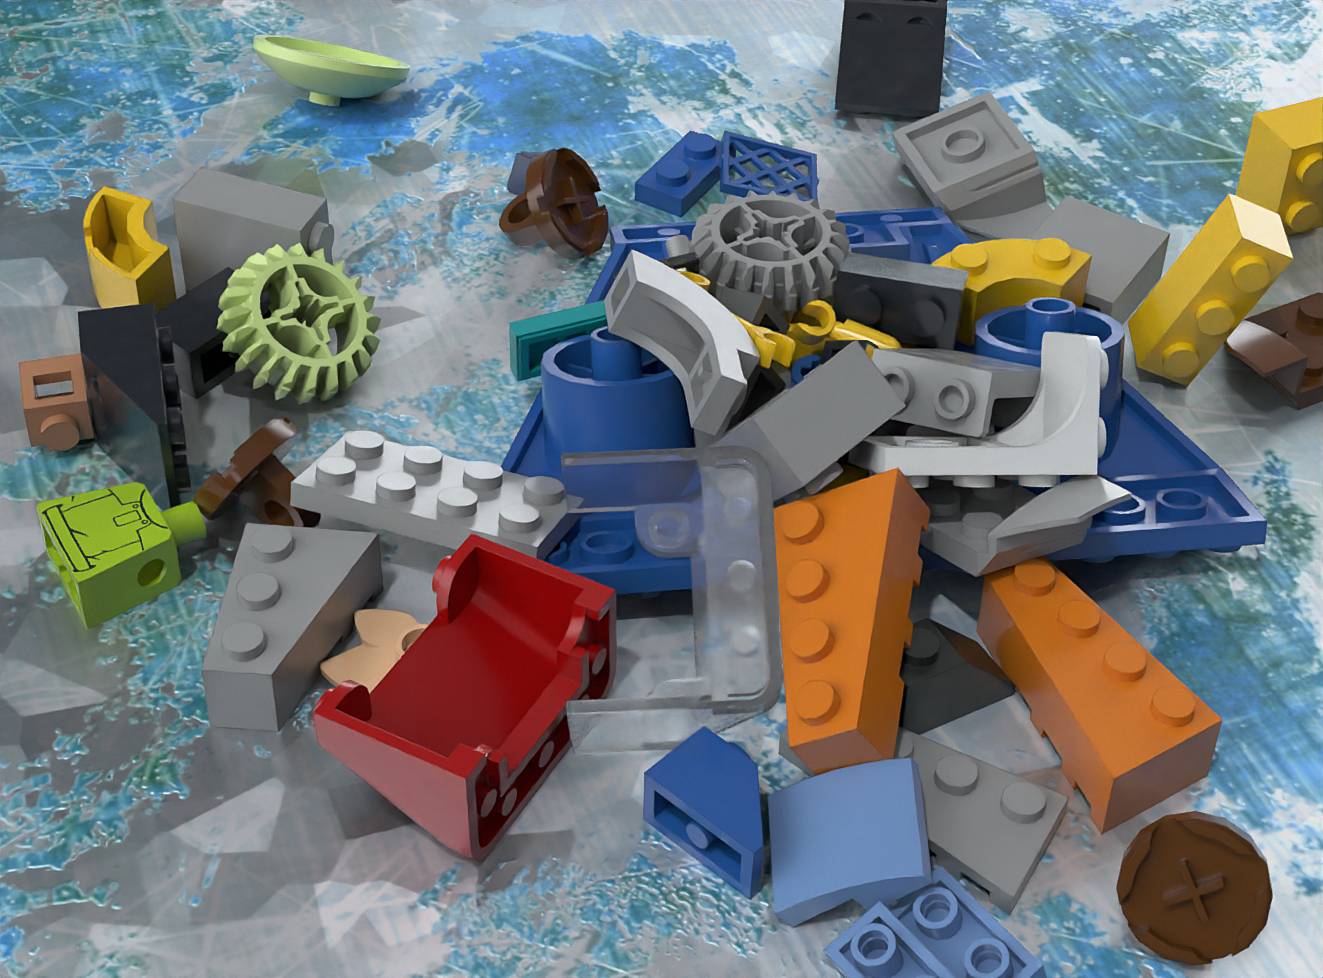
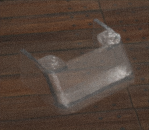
(721, 515)

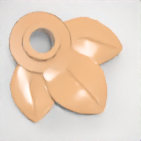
(383, 638)

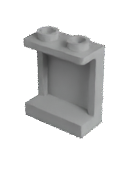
(957, 388)

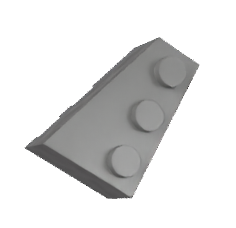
(817, 423)
(282, 616)

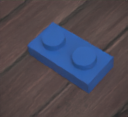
(682, 174)

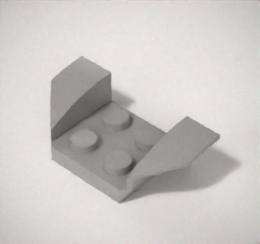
(977, 168)
(1006, 523)

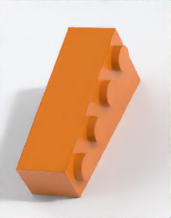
(844, 616)
(1100, 697)

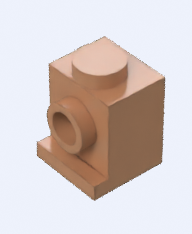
(56, 418)

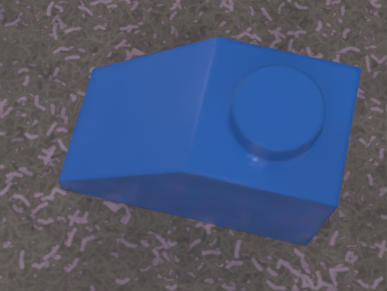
(710, 807)

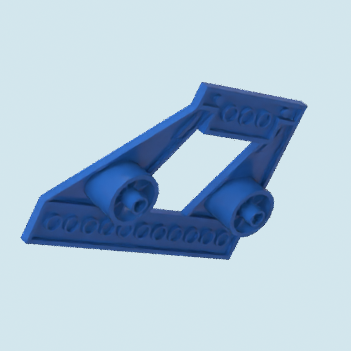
(621, 397)

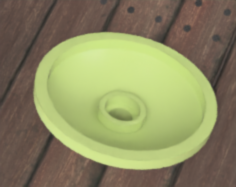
(329, 68)

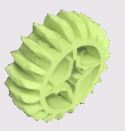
(293, 343)

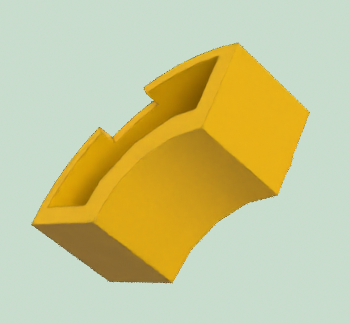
(125, 252)
(1014, 272)

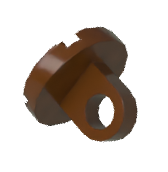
(558, 206)
(258, 480)
(1194, 888)

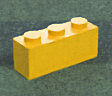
(1209, 290)

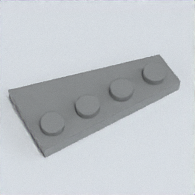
(976, 815)

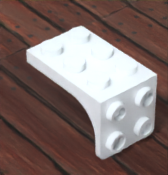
(1051, 439)

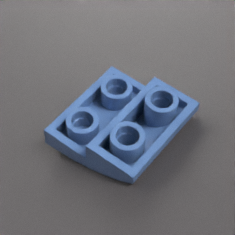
(848, 838)
(932, 935)

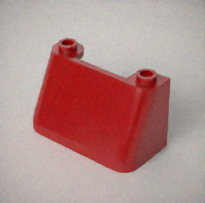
(480, 697)

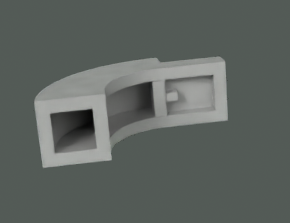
(686, 332)

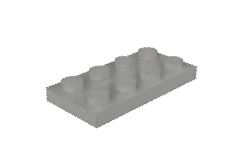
(433, 495)

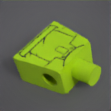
(116, 547)

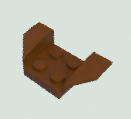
(1285, 348)

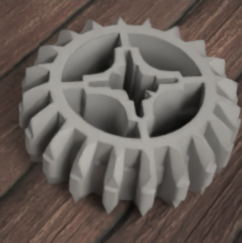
(771, 249)

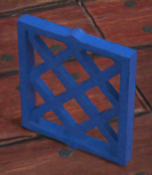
(761, 149)

